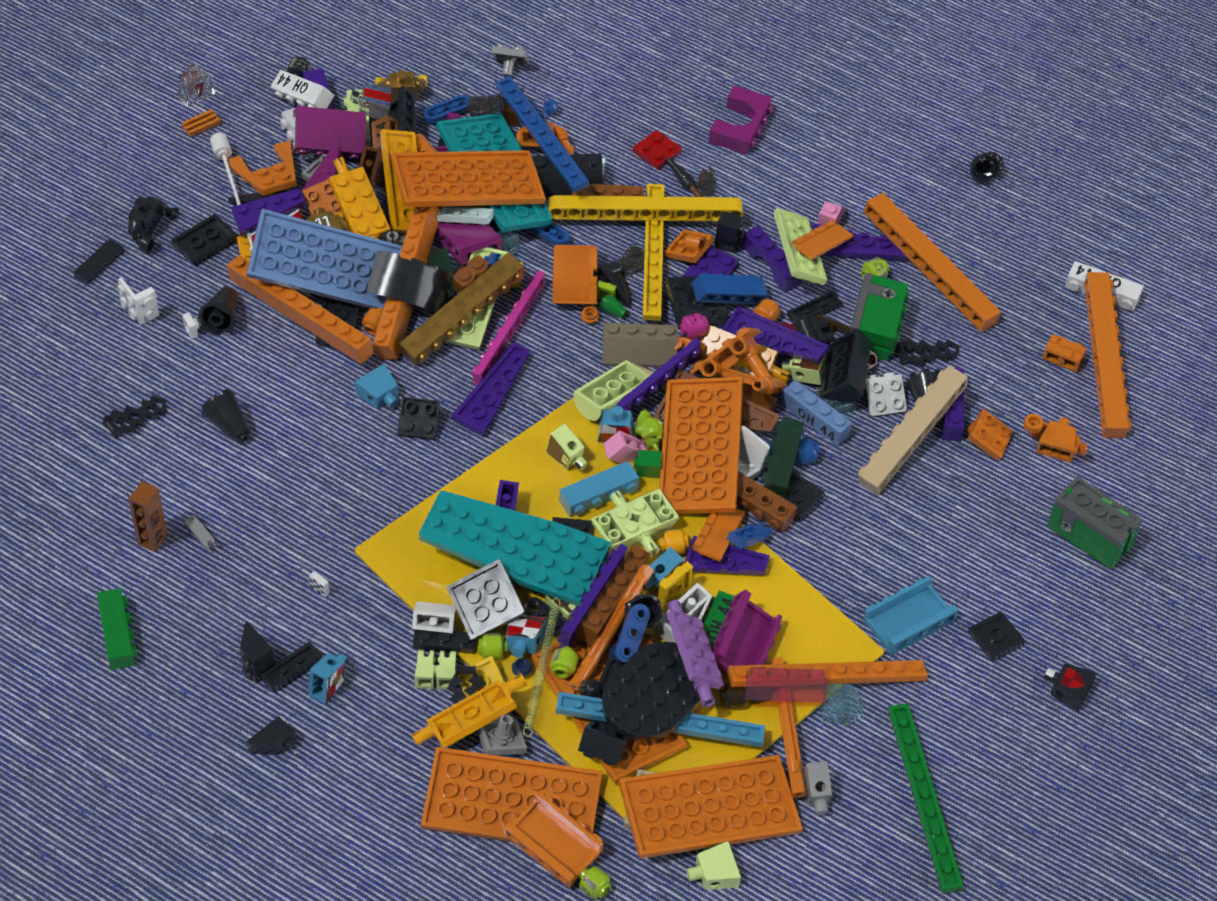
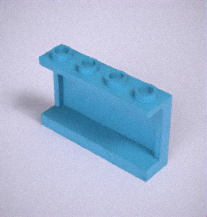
(909, 616)

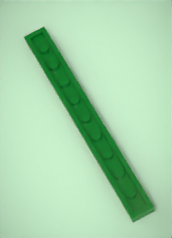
(925, 799)

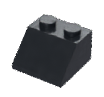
(255, 654)
(603, 742)

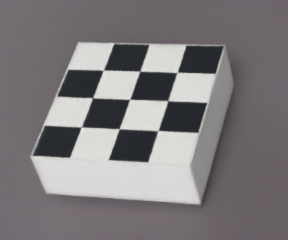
(319, 584)

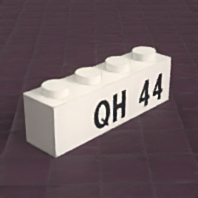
(301, 91)
(1126, 292)

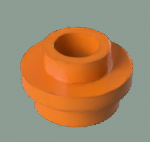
(589, 315)

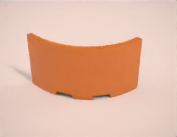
(574, 274)

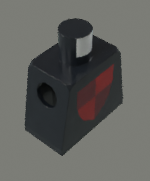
(1070, 684)

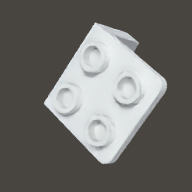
(140, 306)
(885, 394)
(752, 453)

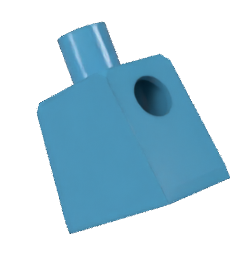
(378, 388)

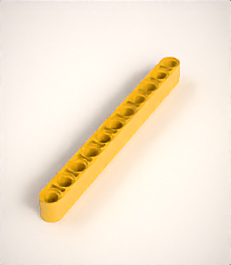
(642, 208)

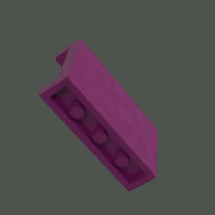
(320, 128)
(466, 238)
(745, 634)

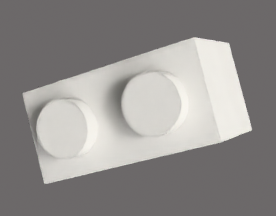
(434, 617)

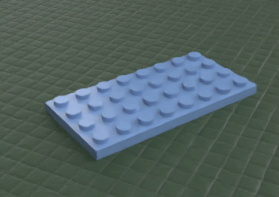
(316, 258)

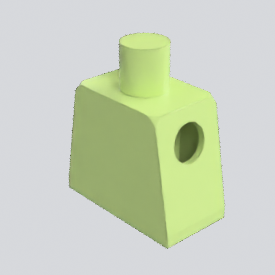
(716, 868)

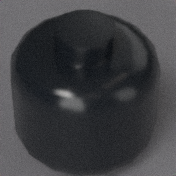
(590, 688)

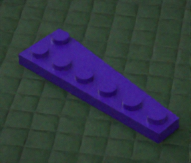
(777, 336)
(683, 359)
(486, 398)
(570, 628)

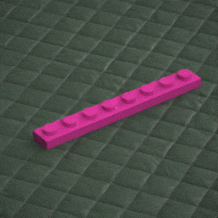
(511, 324)

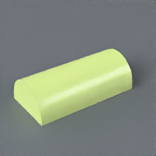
(607, 389)

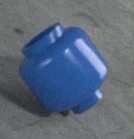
(807, 452)

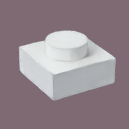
(191, 325)

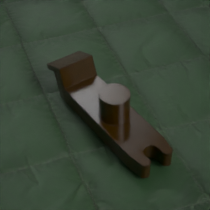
(835, 326)

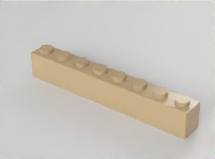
(912, 430)

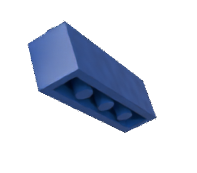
(729, 288)

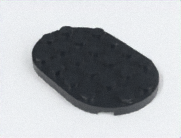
(650, 693)

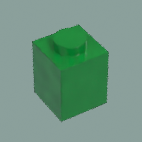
(648, 463)

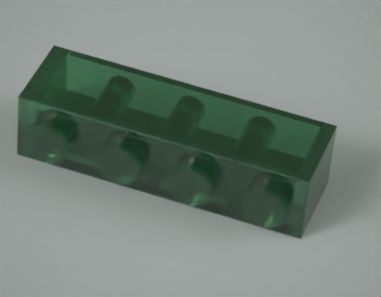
(783, 455)

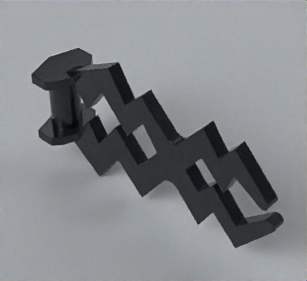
(934, 351)
(141, 412)
(475, 681)

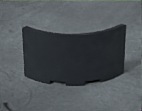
(409, 281)

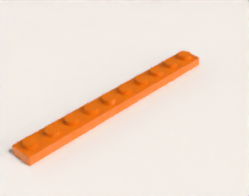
(846, 671)

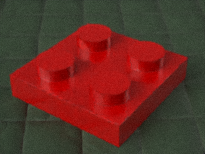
(656, 149)

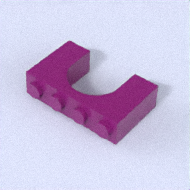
(742, 137)

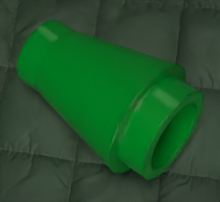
(613, 306)

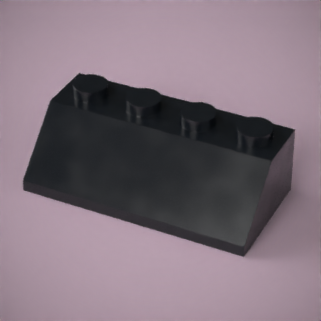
(552, 181)
(846, 367)

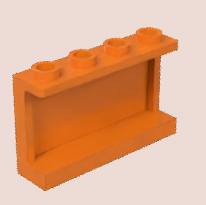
(554, 839)

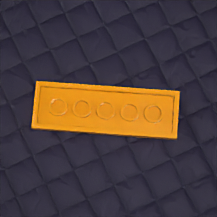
(396, 142)

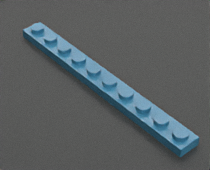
(693, 725)

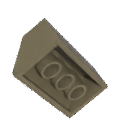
(638, 343)

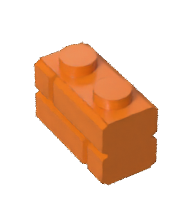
(1064, 353)

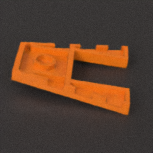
(268, 179)

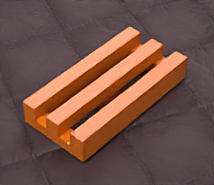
(201, 123)

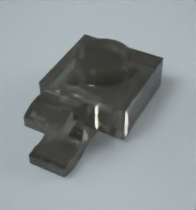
(706, 182)

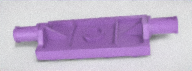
(695, 652)

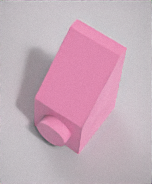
(831, 211)
(623, 447)

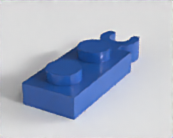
(749, 535)

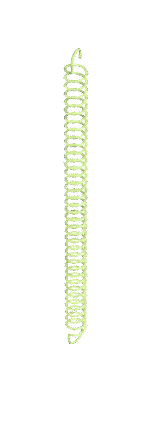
(541, 667)

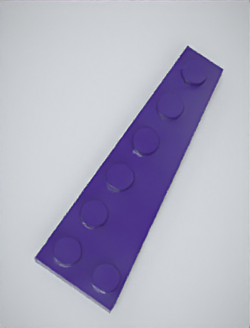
(866, 247)

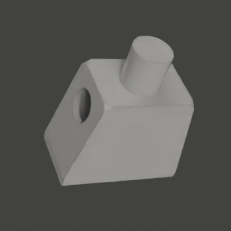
(818, 786)

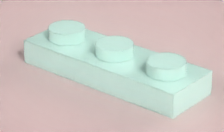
(465, 215)

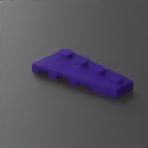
(248, 214)

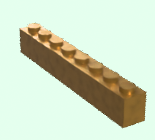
(462, 309)

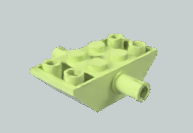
(636, 521)

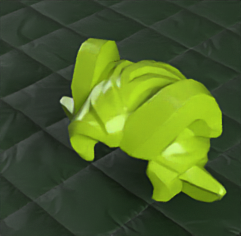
(650, 429)

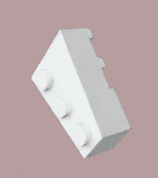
(692, 603)

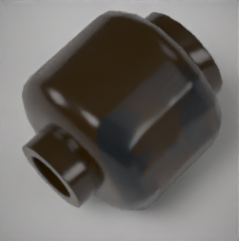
(733, 697)

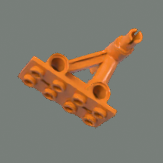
(732, 351)

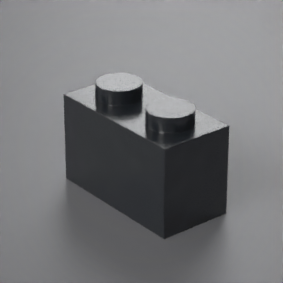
(729, 232)

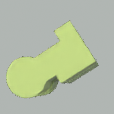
(427, 672)

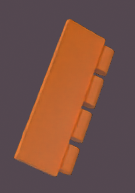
(822, 239)
(713, 536)

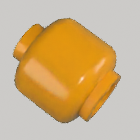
(676, 539)

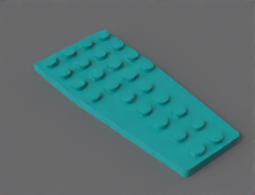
(493, 134)
(533, 549)

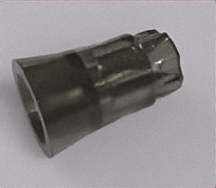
(485, 105)

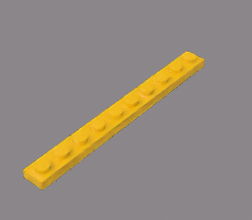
(653, 262)

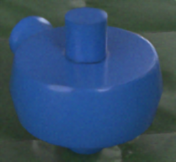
(549, 108)
(492, 258)

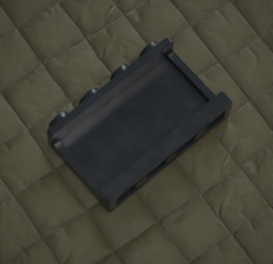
(403, 110)

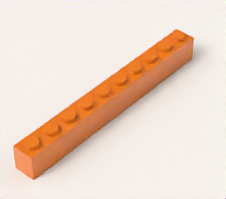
(932, 262)
(304, 312)
(396, 312)
(1106, 355)

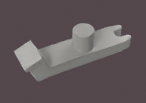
(199, 531)

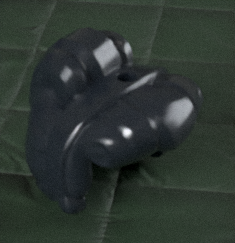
(983, 170)
(653, 605)

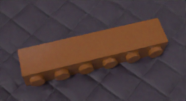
(610, 595)

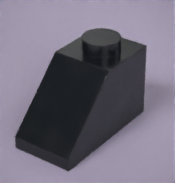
(272, 739)

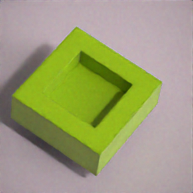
(604, 289)

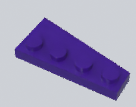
(733, 562)

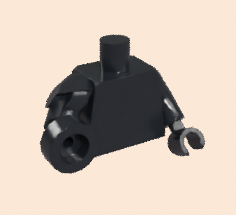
(144, 219)

